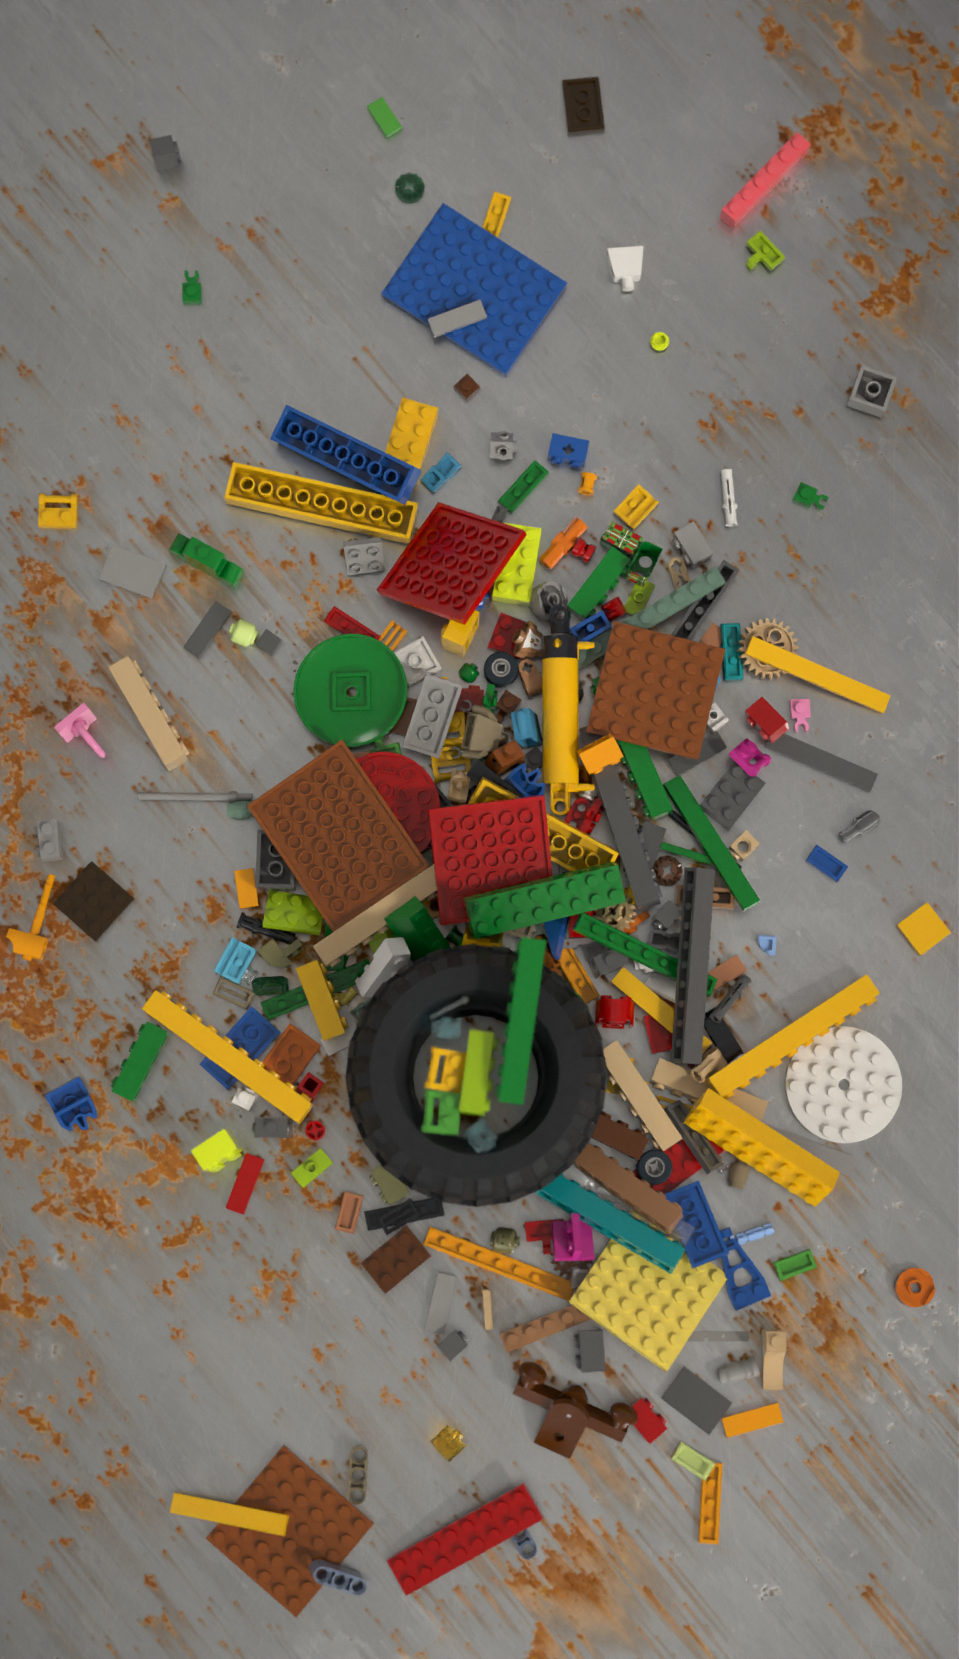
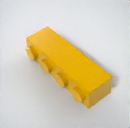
(321, 999)

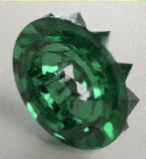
(407, 194)

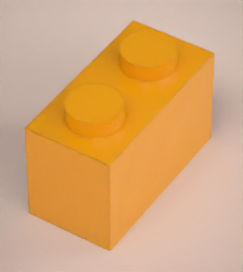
(600, 754)

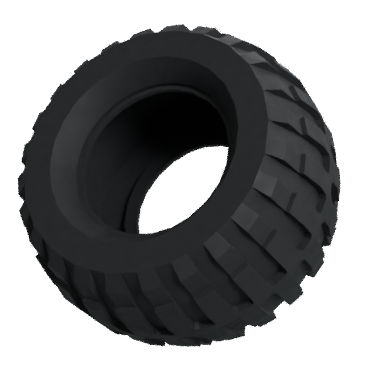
(445, 1165)

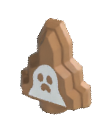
(527, 641)

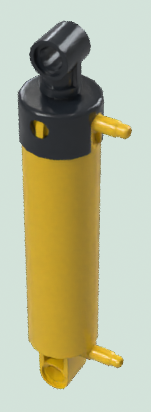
(560, 710)

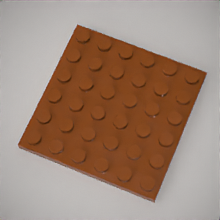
(655, 690)
(318, 1527)

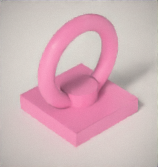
(76, 725)

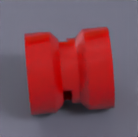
(583, 550)

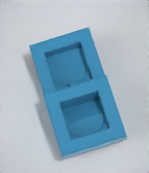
(441, 472)

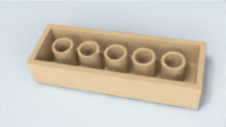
(149, 715)

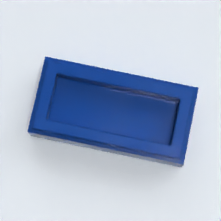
(826, 863)

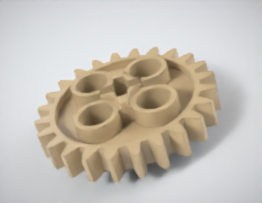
(763, 632)

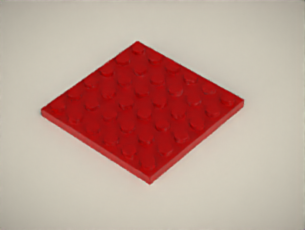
(451, 562)
(487, 849)

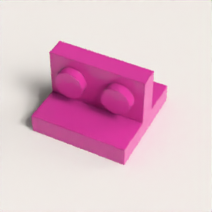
(572, 1240)

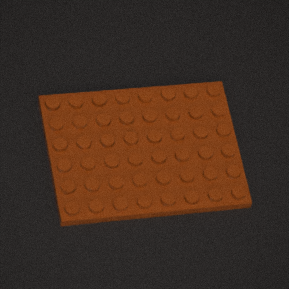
(338, 835)

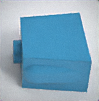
(526, 728)

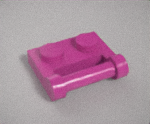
(746, 752)

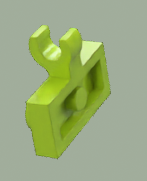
(763, 251)

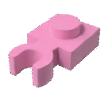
(800, 711)

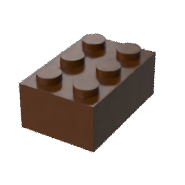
(620, 1137)
(396, 1259)

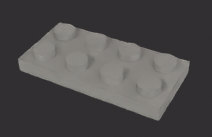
(432, 715)

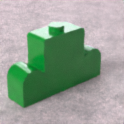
(207, 560)

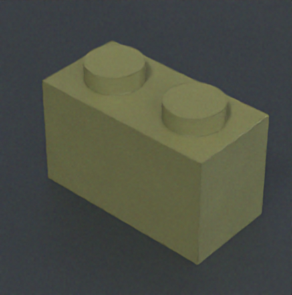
(391, 1187)

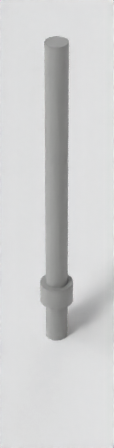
(232, 796)

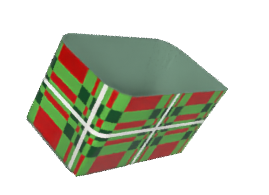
(621, 539)

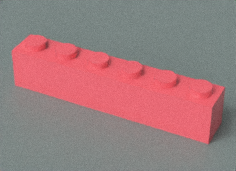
(765, 180)

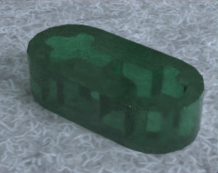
(270, 985)

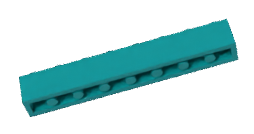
(613, 1223)

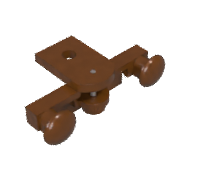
(569, 1412)

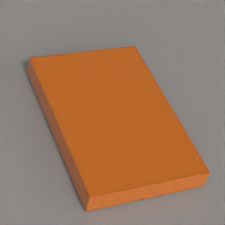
(291, 1054)

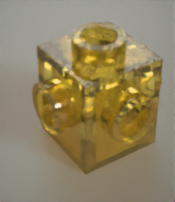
(449, 1442)

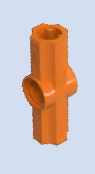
(563, 543)

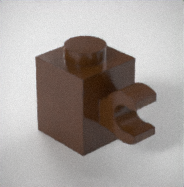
(507, 704)

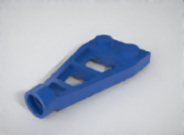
(748, 1293)

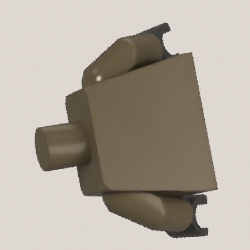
(481, 733)

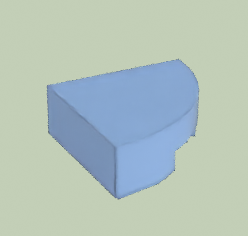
(767, 944)

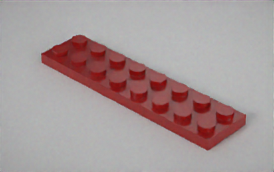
(465, 1539)

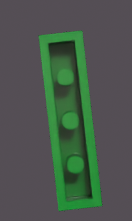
(598, 584)
(140, 1061)

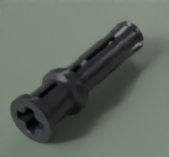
(255, 925)

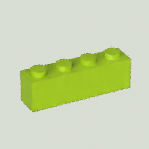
(477, 1073)

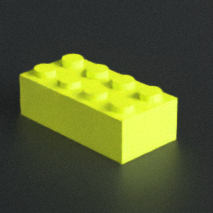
(517, 578)
(217, 1150)

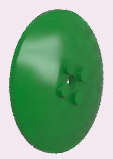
(343, 664)

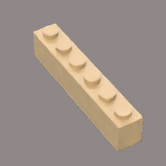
(680, 1083)
(640, 1098)

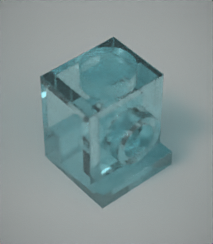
(447, 1028)
(474, 1138)

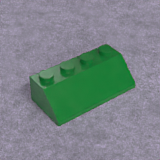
(416, 928)

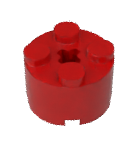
(614, 1012)

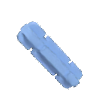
(754, 1233)

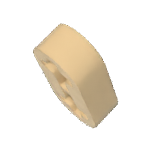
(673, 572)

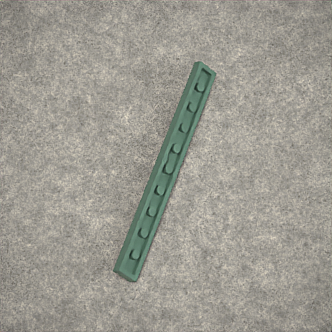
(657, 612)

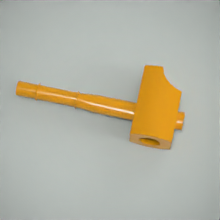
(30, 944)

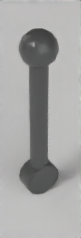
(464, 1000)

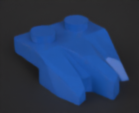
(525, 782)
(72, 1104)

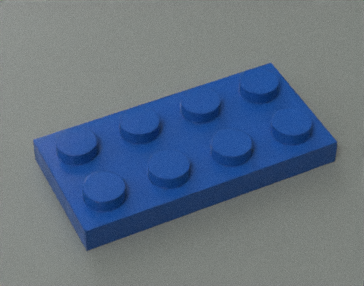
(250, 1033)
(706, 1241)

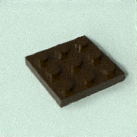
(94, 901)

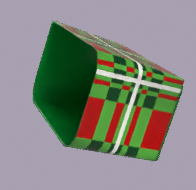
(645, 549)

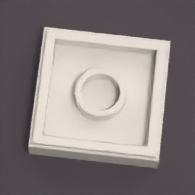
(417, 661)

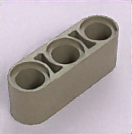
(353, 1484)

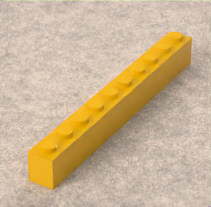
(793, 1036)
(228, 1057)

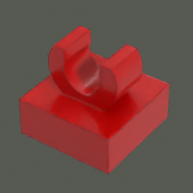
(614, 609)

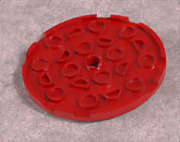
(405, 790)

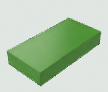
(384, 117)
(795, 1264)

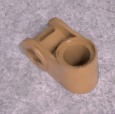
(531, 681)

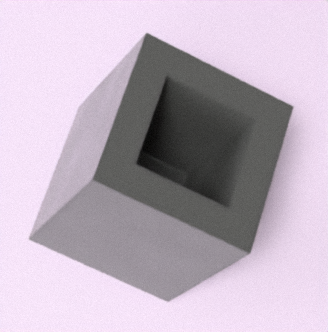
(453, 1344)

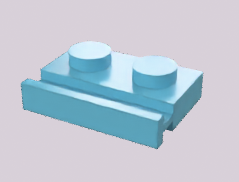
(235, 960)

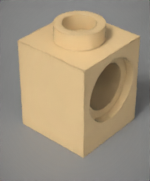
(745, 838)

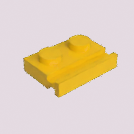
(636, 507)

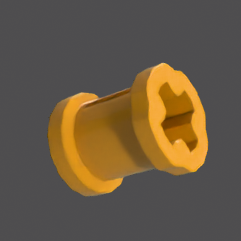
(587, 483)

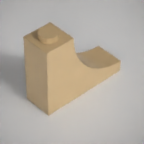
(773, 1352)

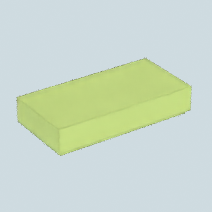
(693, 1461)

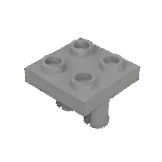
(364, 555)

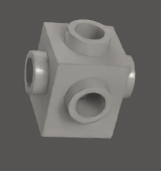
(502, 445)

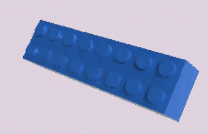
(346, 454)

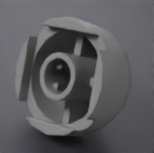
(547, 596)

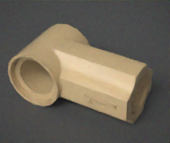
(711, 1063)

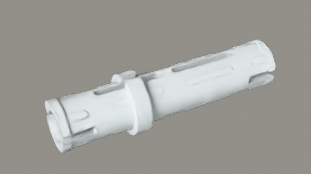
(726, 476)

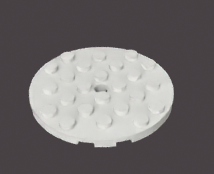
(849, 1113)

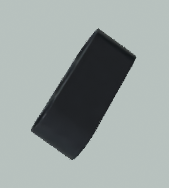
(722, 1038)

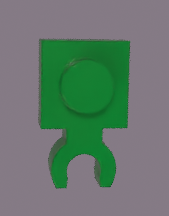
(191, 291)
(807, 495)

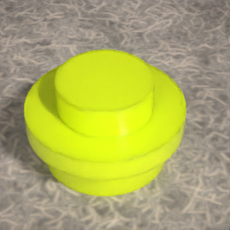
(659, 341)

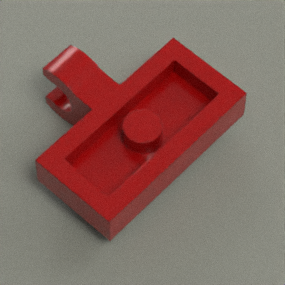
(592, 815)
(540, 1232)

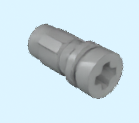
(737, 1371)

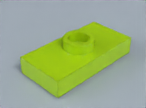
(639, 598)
(311, 1168)

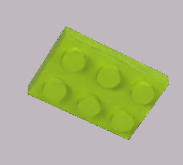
(292, 913)

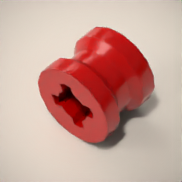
(311, 1130)

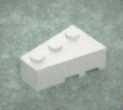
(387, 960)

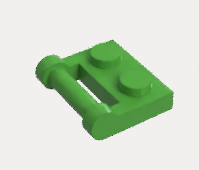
(448, 1112)

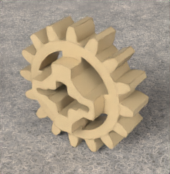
(623, 914)

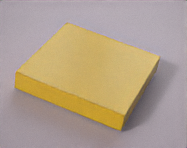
(923, 929)

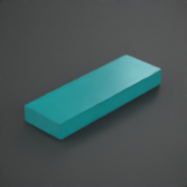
(731, 663)

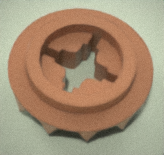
(668, 879)

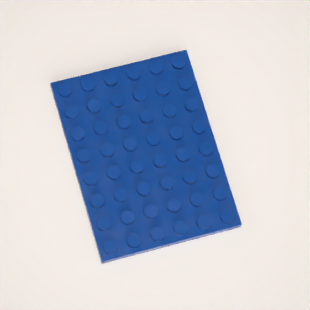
(464, 263)

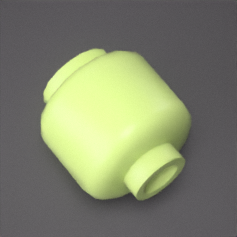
(243, 633)

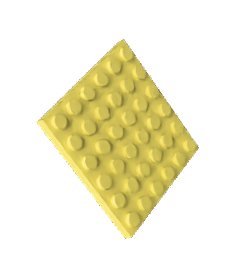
(646, 1304)

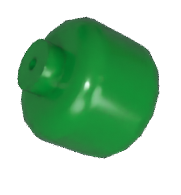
(468, 672)

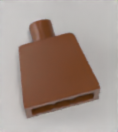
(507, 758)

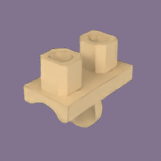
(458, 787)

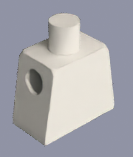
(625, 265)

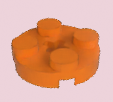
(909, 1277)

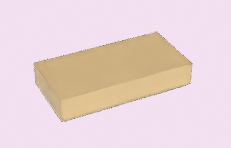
(487, 1309)

